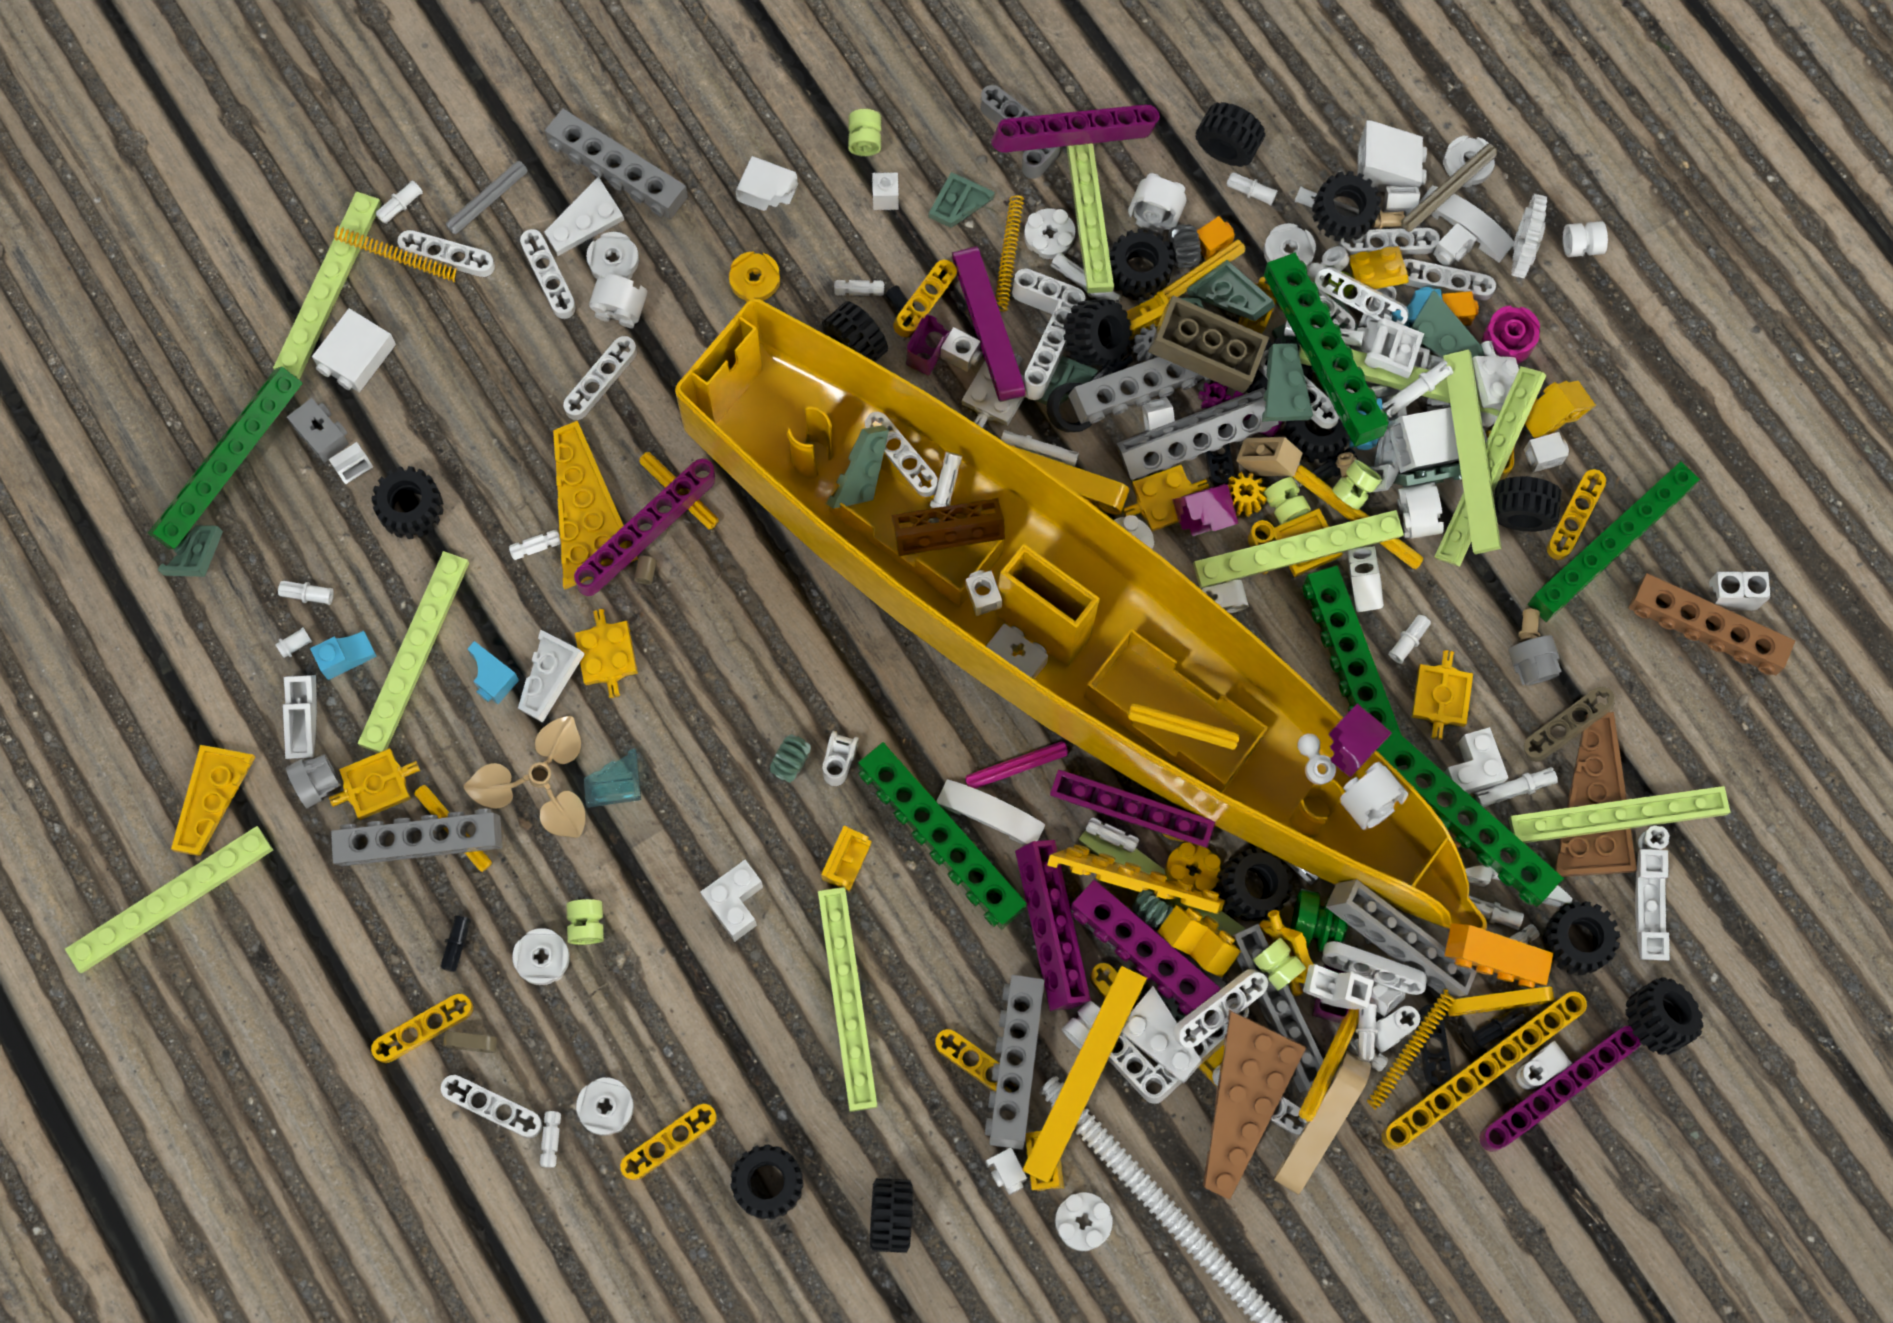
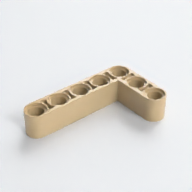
(1318, 1134)

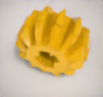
(1246, 485)

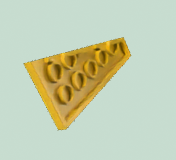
(584, 503)
(1131, 877)

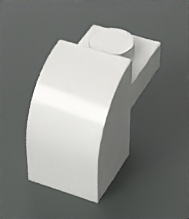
(1338, 989)

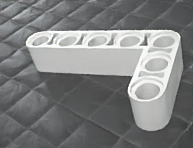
(1055, 303)
(1159, 1074)

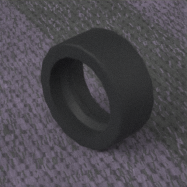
(1053, 410)

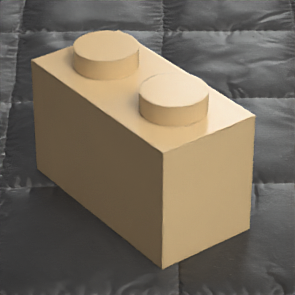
(1269, 456)

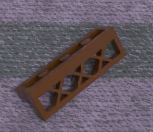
(949, 530)

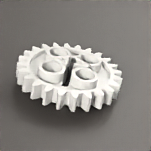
(1529, 236)

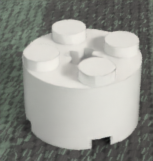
(1157, 203)
(617, 299)
(1420, 510)
(1373, 796)

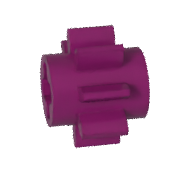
(1215, 390)

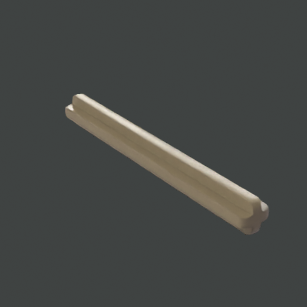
(1448, 188)

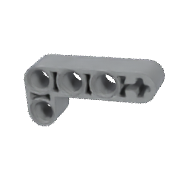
(995, 106)

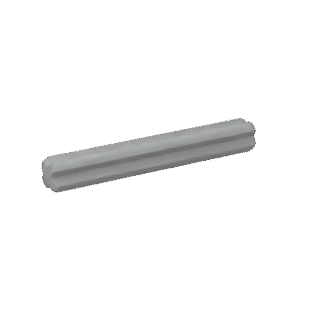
(486, 197)

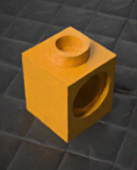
(1215, 237)
(1462, 306)

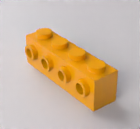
(1498, 955)

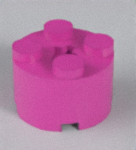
(1513, 332)

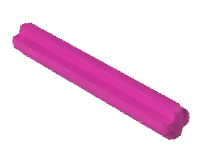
(1016, 765)

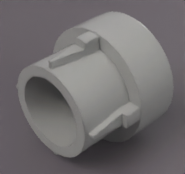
(1535, 660)
(313, 779)

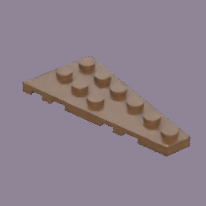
(1595, 781)
(1249, 1087)

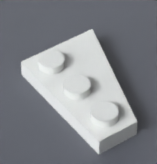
(550, 673)
(1152, 1029)

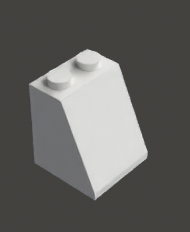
(1391, 157)

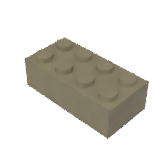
(1208, 344)

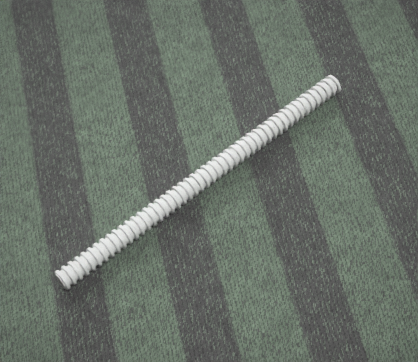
(1168, 1213)

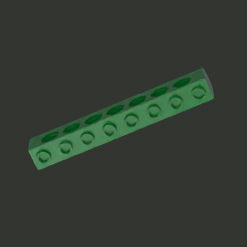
(1324, 361)
(225, 458)
(1613, 541)
(1331, 583)
(884, 760)
(1481, 821)

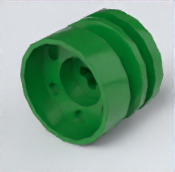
(1317, 920)

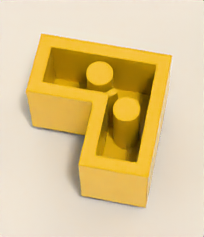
(1558, 406)
(1200, 939)

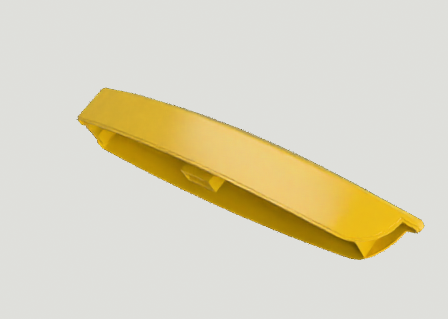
(1112, 613)

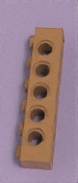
(1775, 645)

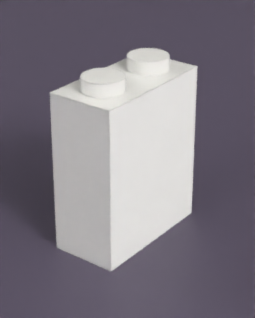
(353, 351)
(1424, 440)

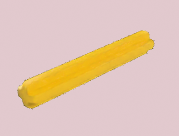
(1228, 253)
(665, 477)
(1183, 726)
(435, 807)

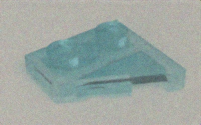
(614, 783)

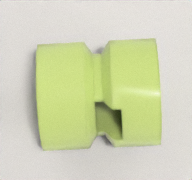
(864, 132)
(1363, 477)
(1285, 498)
(583, 912)
(1279, 964)

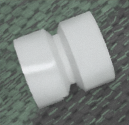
(1588, 239)
(1078, 1028)

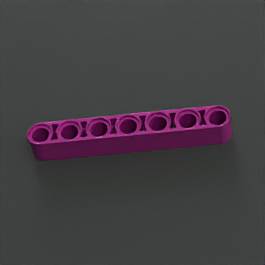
(1074, 128)
(988, 324)
(641, 539)
(1551, 1098)

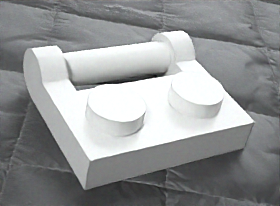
(1403, 349)

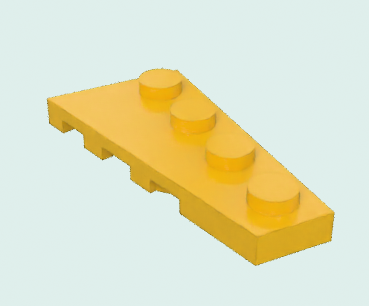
(209, 793)

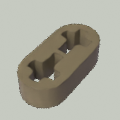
(470, 1042)

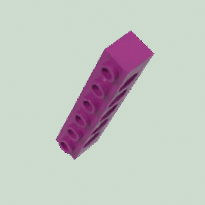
(1133, 808)
(1097, 897)
(1052, 926)

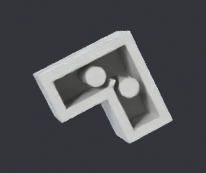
(1482, 763)
(727, 896)

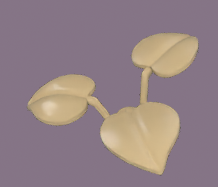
(562, 814)

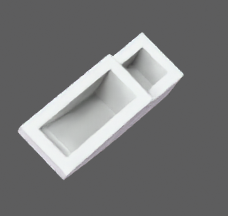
(300, 716)

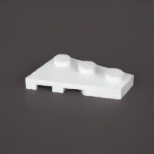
(584, 218)

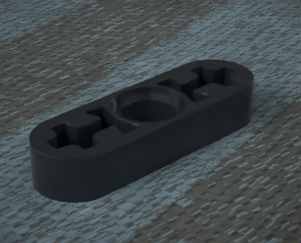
(1227, 467)
(1444, 1065)

